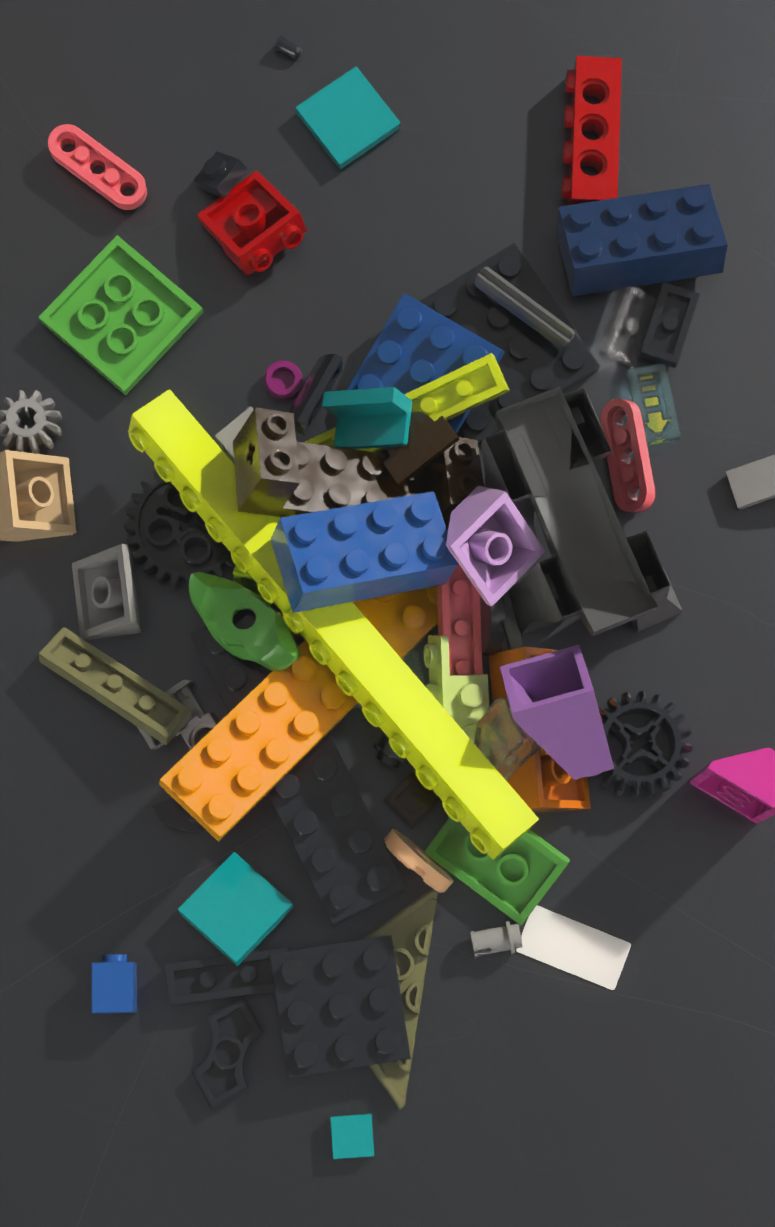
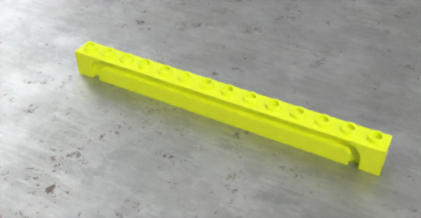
(336, 635)

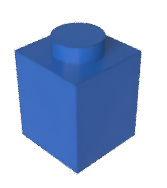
(114, 985)

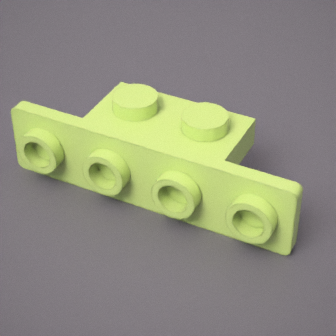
(460, 695)

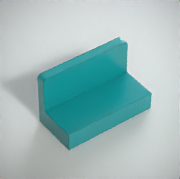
(369, 417)

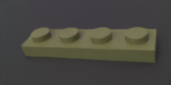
(115, 685)

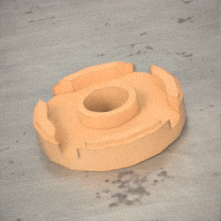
(415, 858)

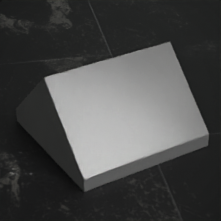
(107, 594)

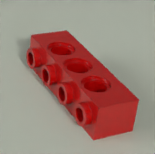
(600, 79)

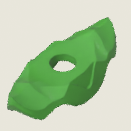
(265, 642)

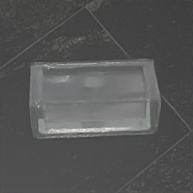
(623, 326)

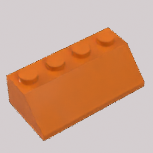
(540, 779)

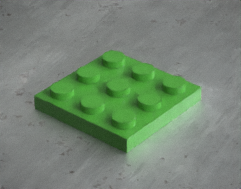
(121, 315)

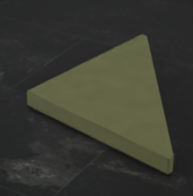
(411, 943)

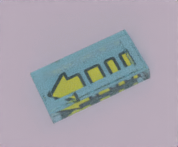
(652, 394)

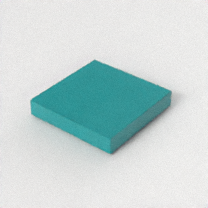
(348, 117)
(235, 908)

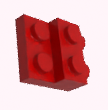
(253, 223)

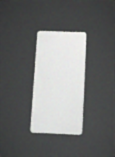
(574, 947)

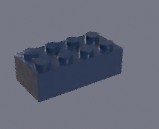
(641, 239)

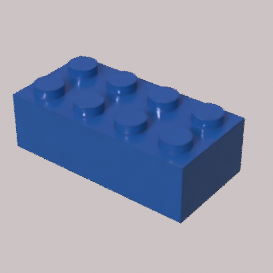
(362, 551)

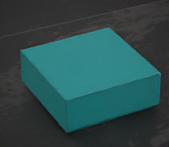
(352, 1136)

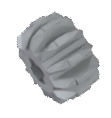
(31, 408)

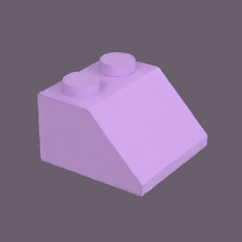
(491, 542)

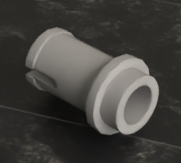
(496, 939)

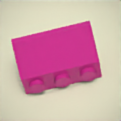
(742, 783)

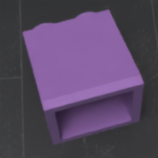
(559, 710)

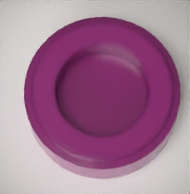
(283, 381)

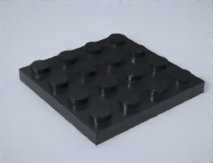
(530, 360)

